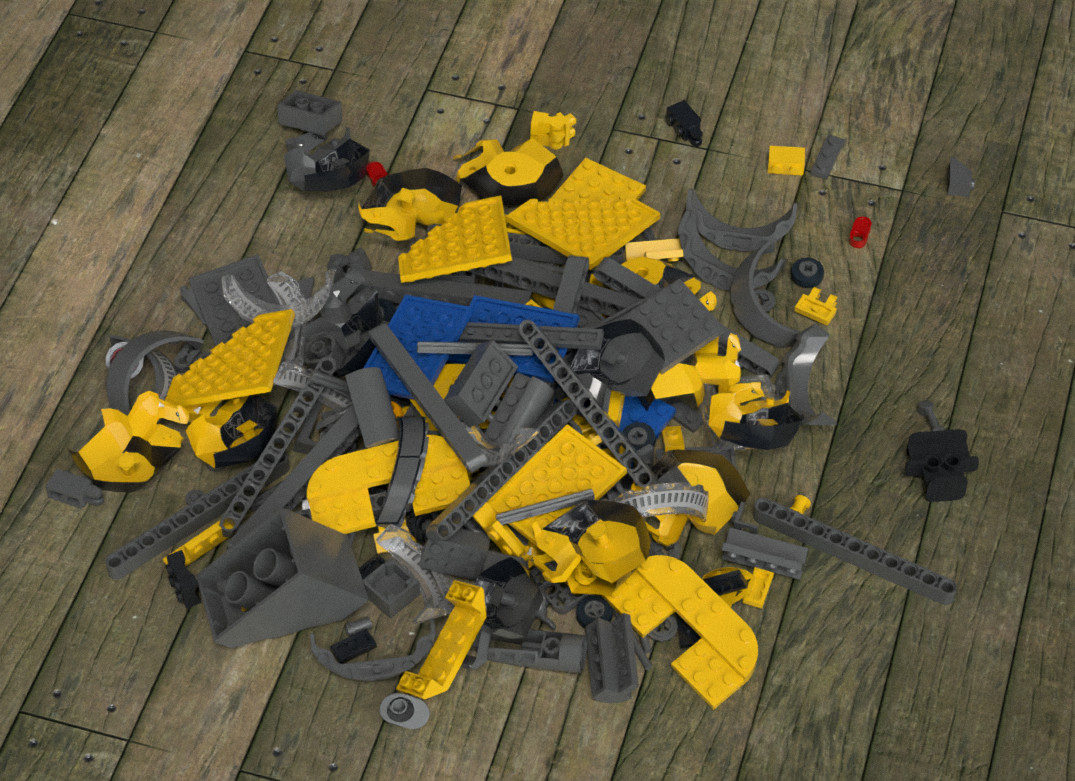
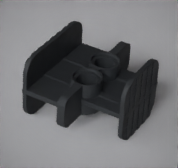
(941, 460)

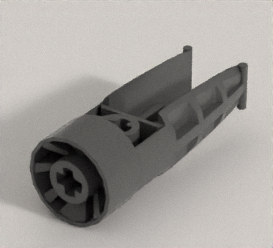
(543, 651)

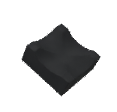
(182, 580)

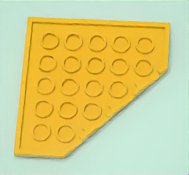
(583, 225)
(465, 241)
(238, 367)

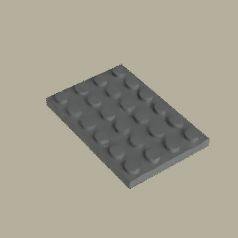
(218, 314)

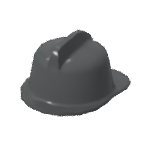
(404, 710)

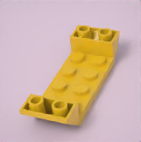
(451, 643)

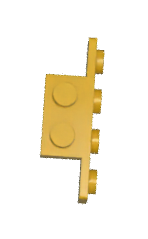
(655, 249)
(500, 534)
(202, 543)

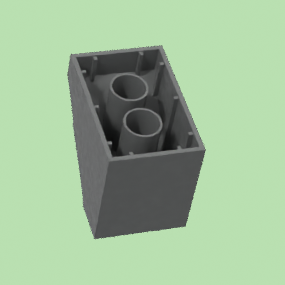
(286, 575)

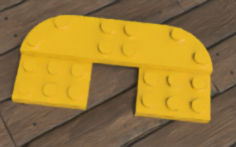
(340, 485)
(727, 646)

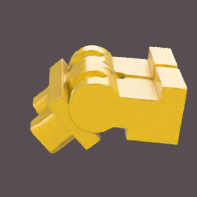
(553, 130)

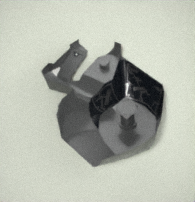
(330, 166)
(349, 322)
(625, 363)
(508, 603)

